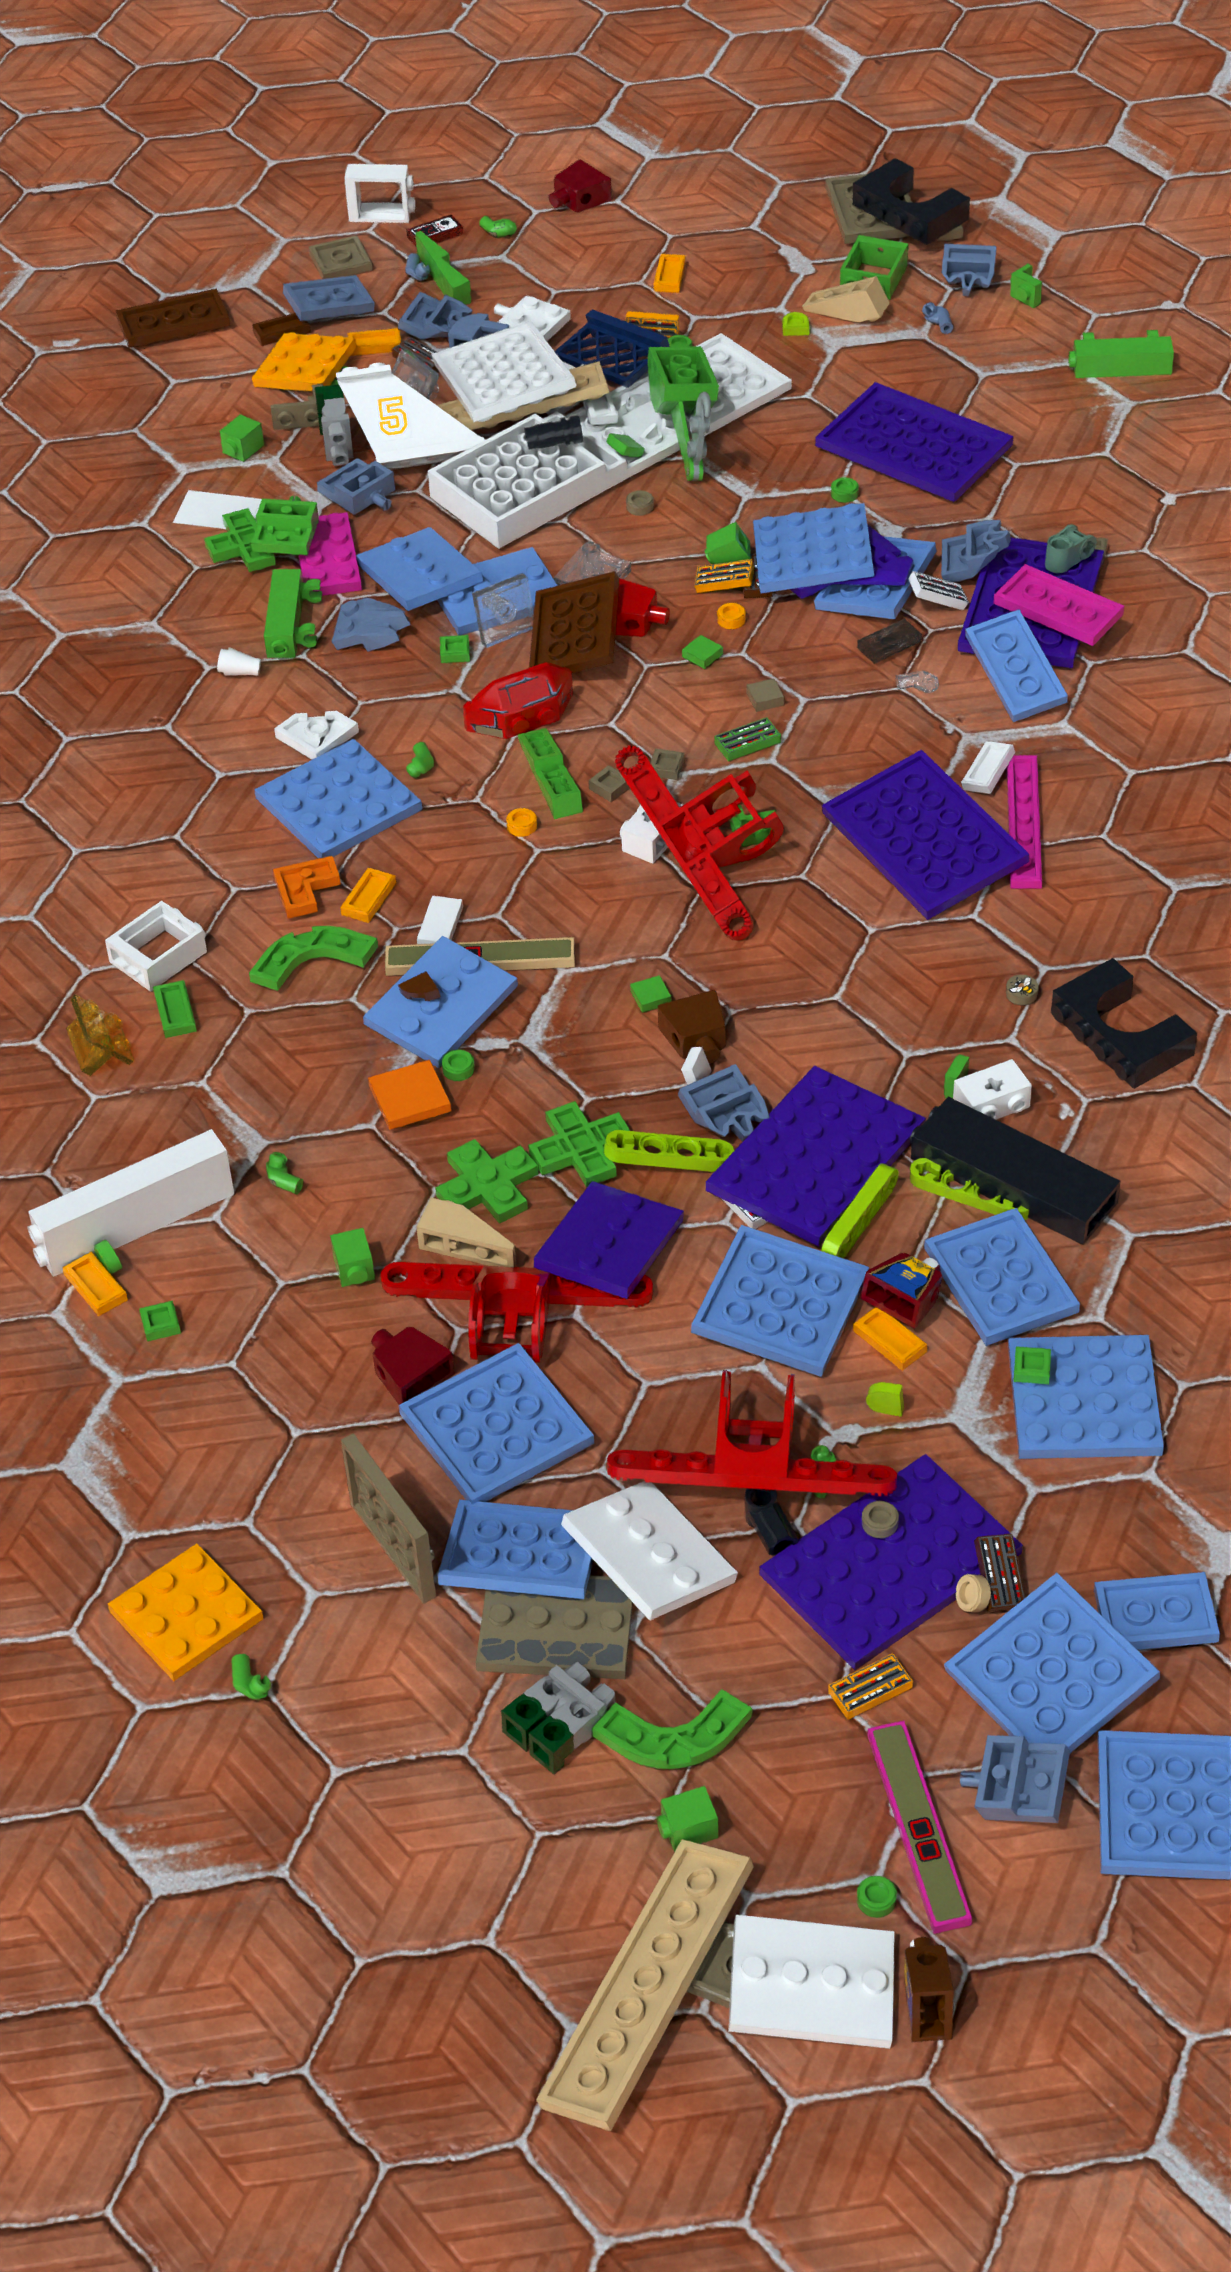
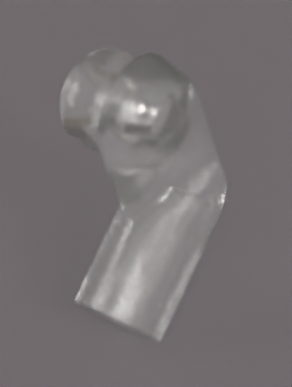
(920, 680)

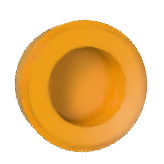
(731, 616)
(521, 822)

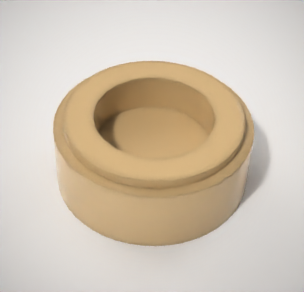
(973, 1593)

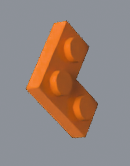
(299, 881)

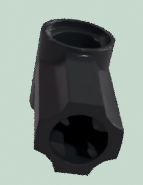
(768, 1520)

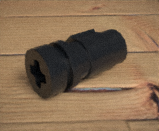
(554, 433)

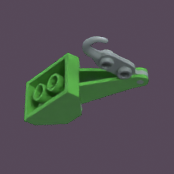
(680, 384)

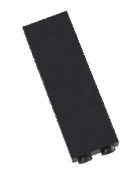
(1018, 1168)

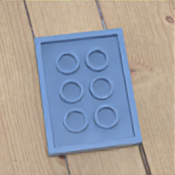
(419, 568)
(878, 600)
(460, 605)
(468, 992)
(1002, 1276)
(514, 1551)

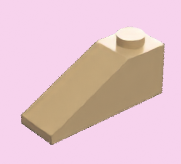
(851, 301)
(459, 1233)

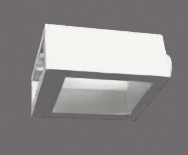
(378, 212)
(124, 945)

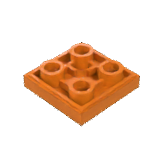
(409, 1094)

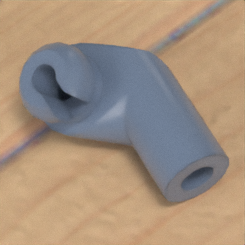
(415, 268)
(939, 316)

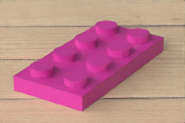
(332, 556)
(1059, 604)

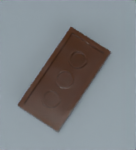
(172, 318)

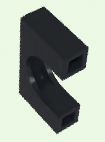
(924, 221)
(1131, 1055)

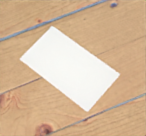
(207, 508)

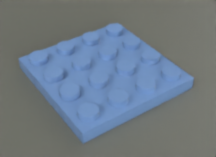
(812, 548)
(338, 799)
(780, 1300)
(1095, 1402)
(496, 1425)
(1052, 1668)
(1164, 1804)

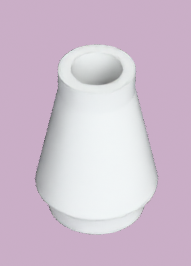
(237, 663)

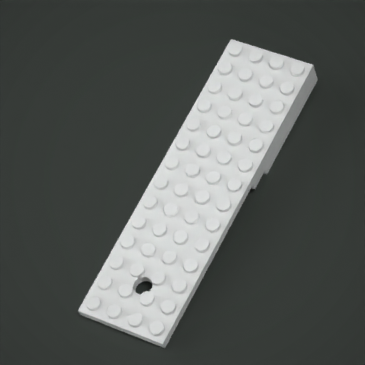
(513, 490)

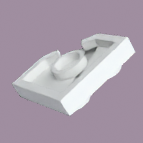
(316, 734)

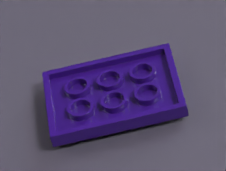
(608, 1239)

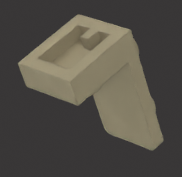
(295, 414)

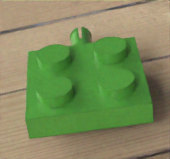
(285, 526)

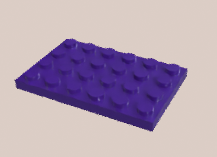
(914, 441)
(1057, 647)
(925, 834)
(814, 1154)
(876, 1590)

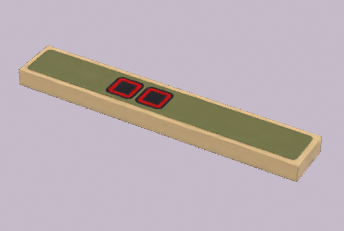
(503, 954)

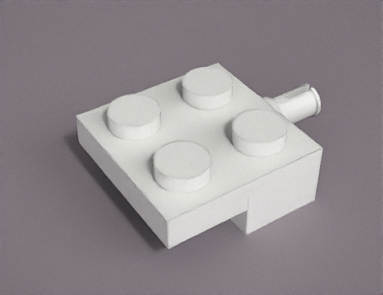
(545, 316)

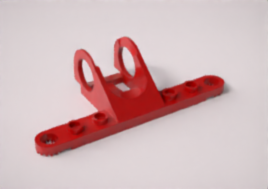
(695, 834)
(502, 1292)
(752, 1463)

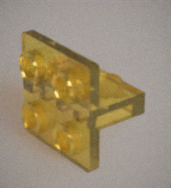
(96, 1036)

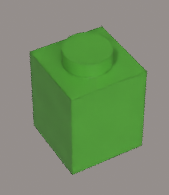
(241, 438)
(727, 545)
(352, 1257)
(688, 1817)

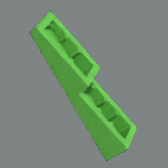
(446, 277)
(551, 774)

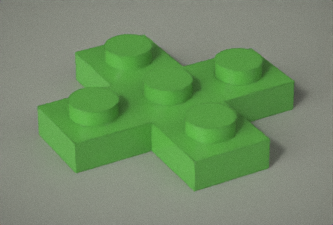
(237, 542)
(577, 1144)
(488, 1179)

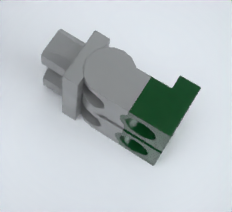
(334, 424)
(556, 1715)

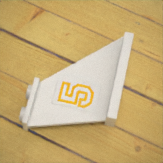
(400, 421)

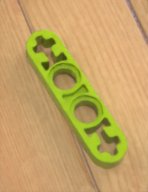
(668, 1146)
(967, 1195)
(861, 1211)

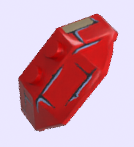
(520, 701)

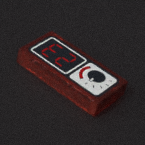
(437, 230)

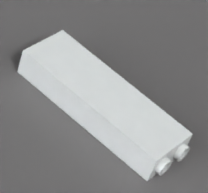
(132, 1201)

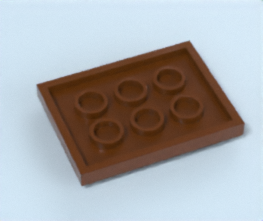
(576, 623)

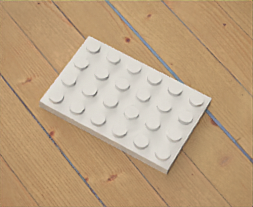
(503, 371)

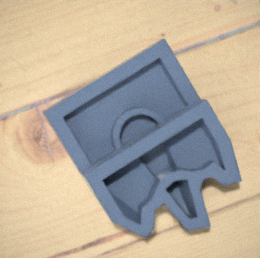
(969, 265)
(431, 317)
(969, 553)
(368, 623)
(724, 1103)

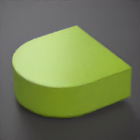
(795, 324)
(886, 1398)

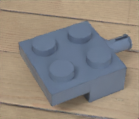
(359, 486)
(1019, 1780)

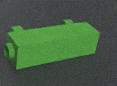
(1122, 356)
(284, 613)

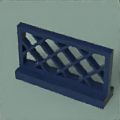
(621, 336)

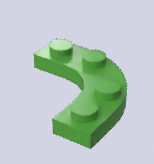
(322, 941)
(674, 1746)

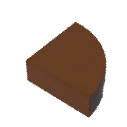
(420, 987)

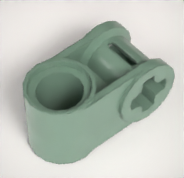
(1068, 549)

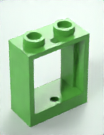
(867, 252)

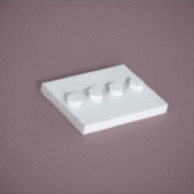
(649, 1549)
(812, 1981)

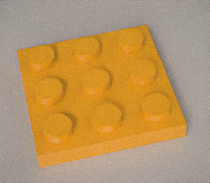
(304, 361)
(185, 1611)

